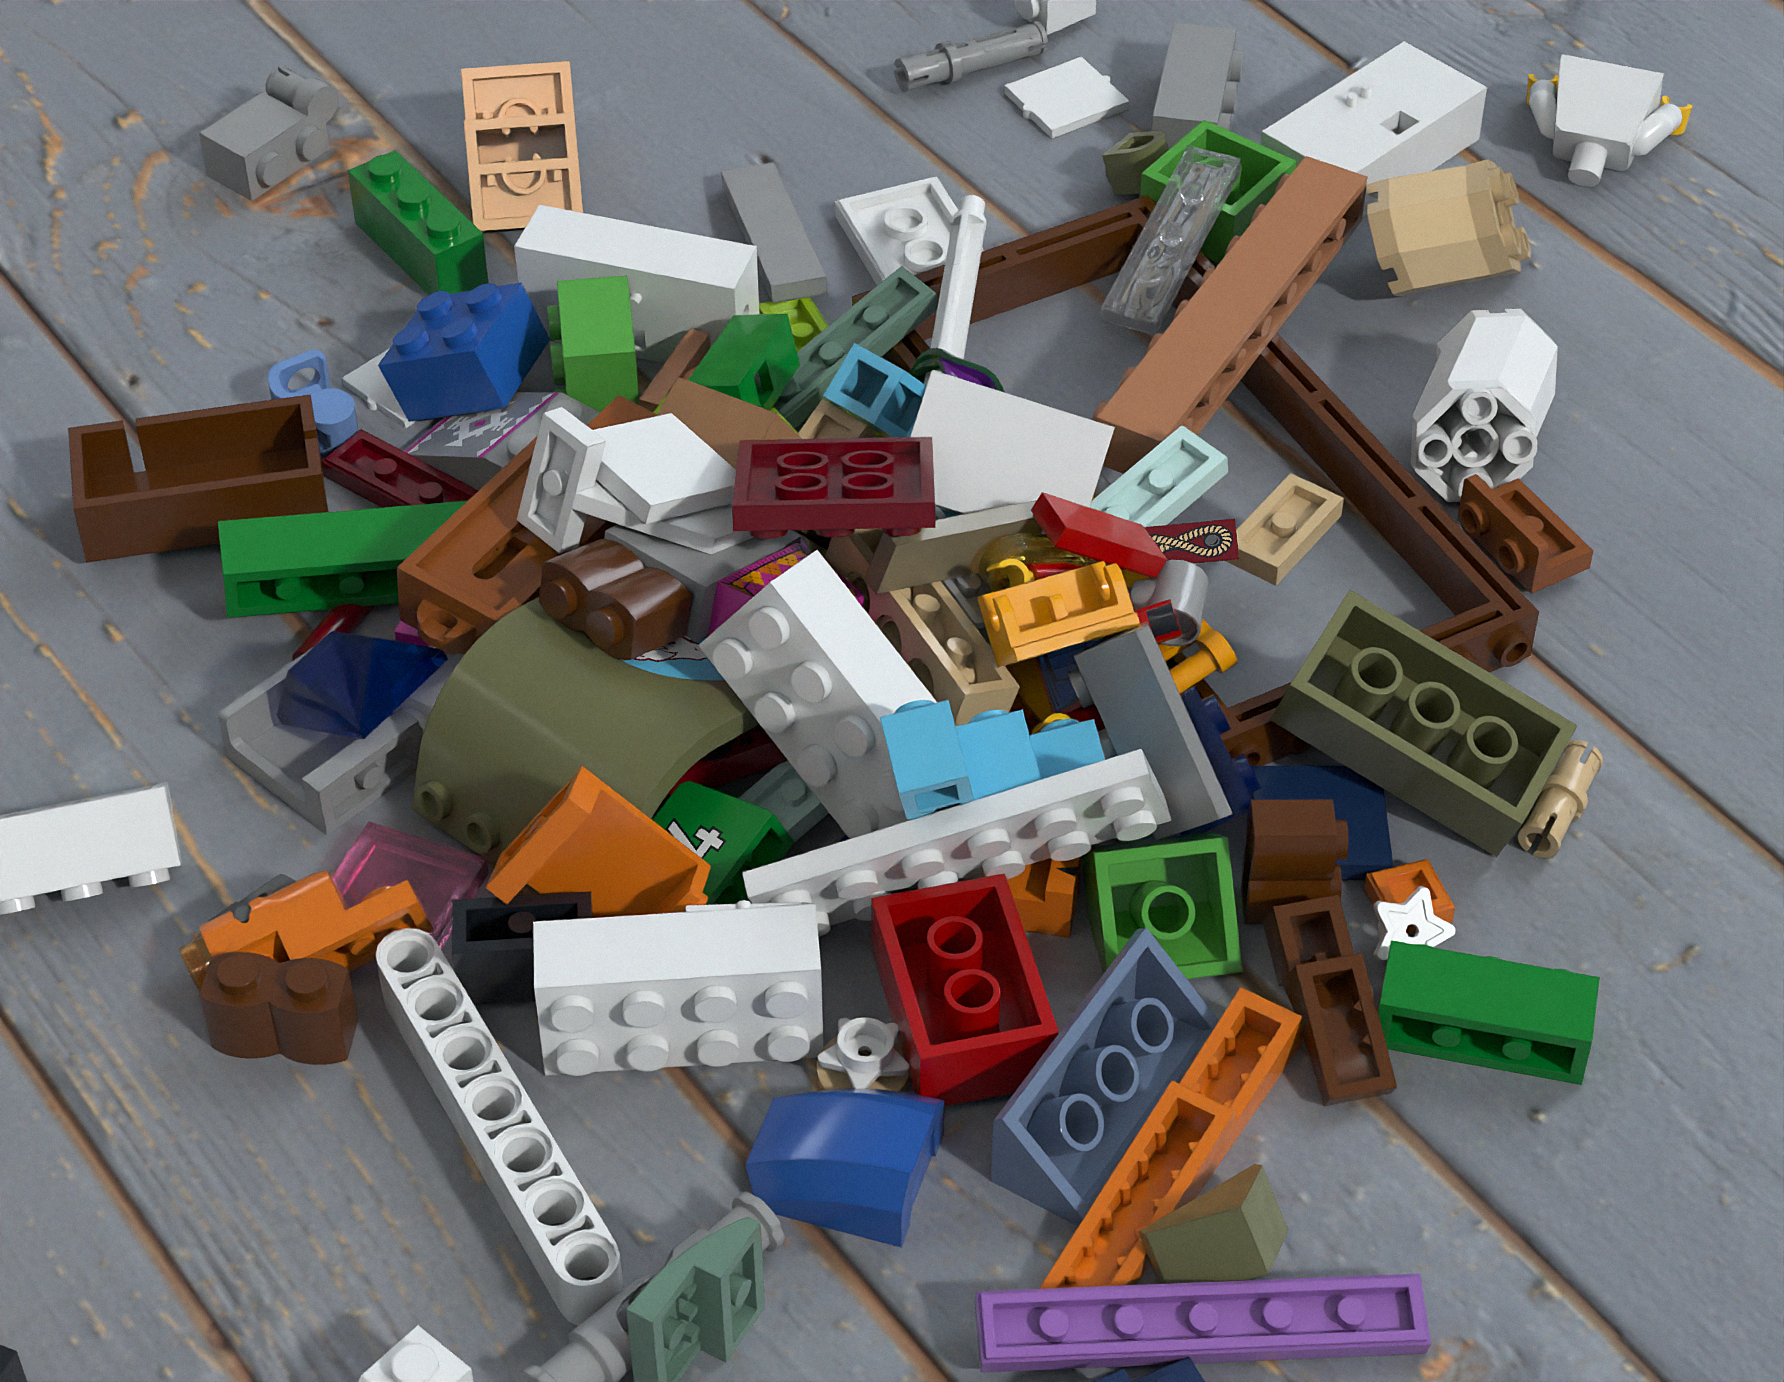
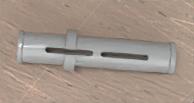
(952, 61)

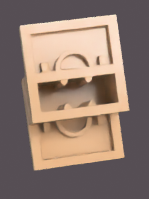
(520, 142)

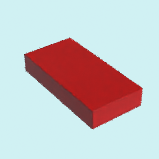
(1098, 535)

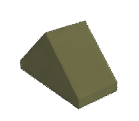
(1220, 1234)

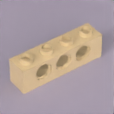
(928, 634)

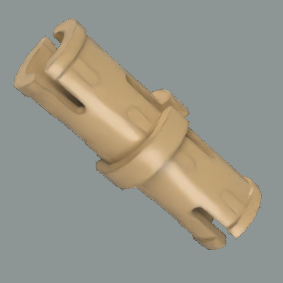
(1561, 799)

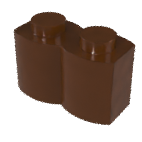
(615, 599)
(1290, 854)
(276, 1008)

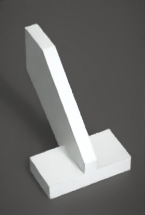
(565, 489)

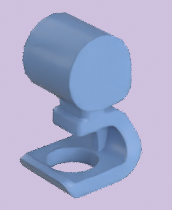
(332, 407)

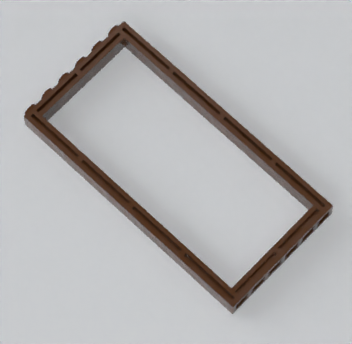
(1492, 617)

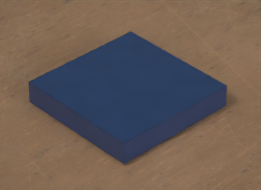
(1354, 800)

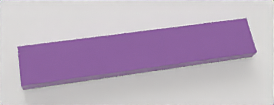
(1201, 1322)

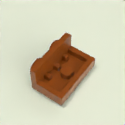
(1522, 533)

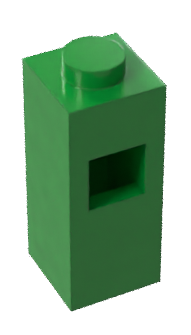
(751, 359)

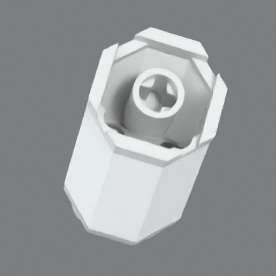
(1484, 402)

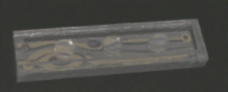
(1171, 240)

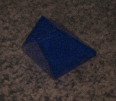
(354, 683)

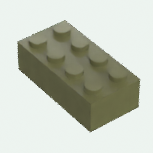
(1424, 723)

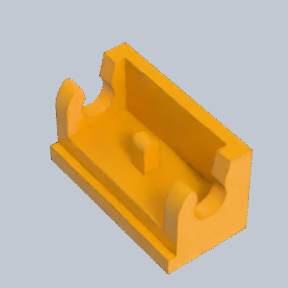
(1057, 612)

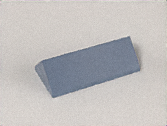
(1099, 1081)

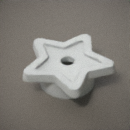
(1415, 910)
(867, 1035)

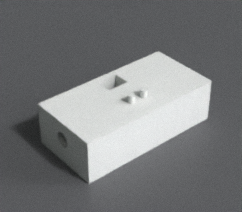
(1386, 118)
(672, 275)

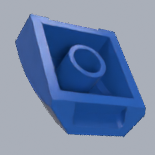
(847, 1158)

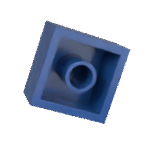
(464, 351)

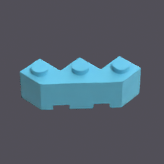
(954, 765)

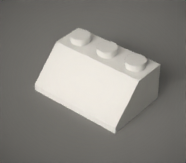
(85, 843)

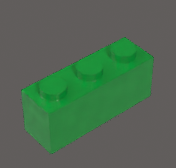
(417, 225)
(1488, 1012)

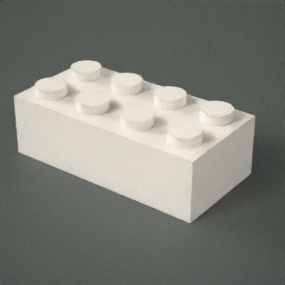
(817, 685)
(678, 989)

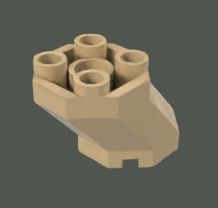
(1447, 227)

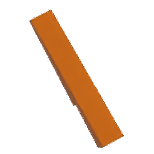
(1181, 1142)

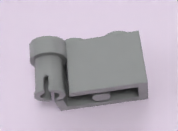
(270, 134)

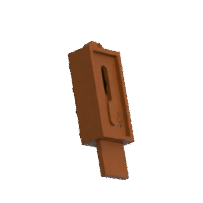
(484, 558)

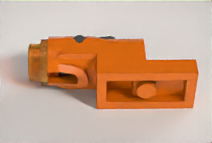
(305, 921)

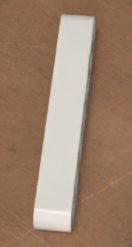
(499, 1125)

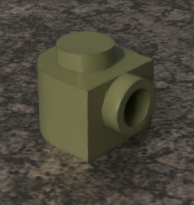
(1132, 157)

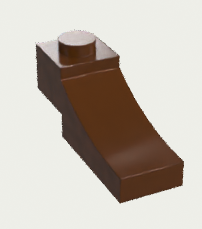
(1333, 996)

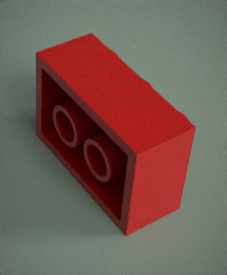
(961, 988)

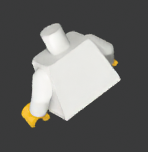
(1602, 115)

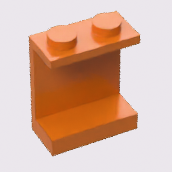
(604, 846)

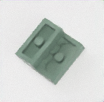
(698, 1303)

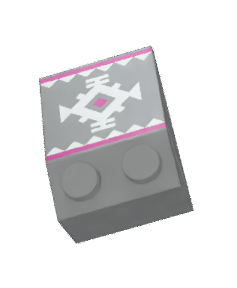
(483, 442)

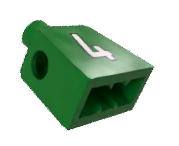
(725, 834)

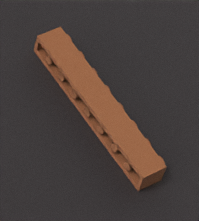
(1234, 311)

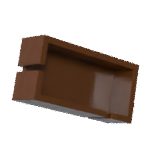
(198, 472)

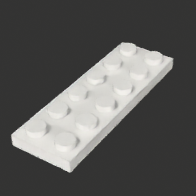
(971, 841)

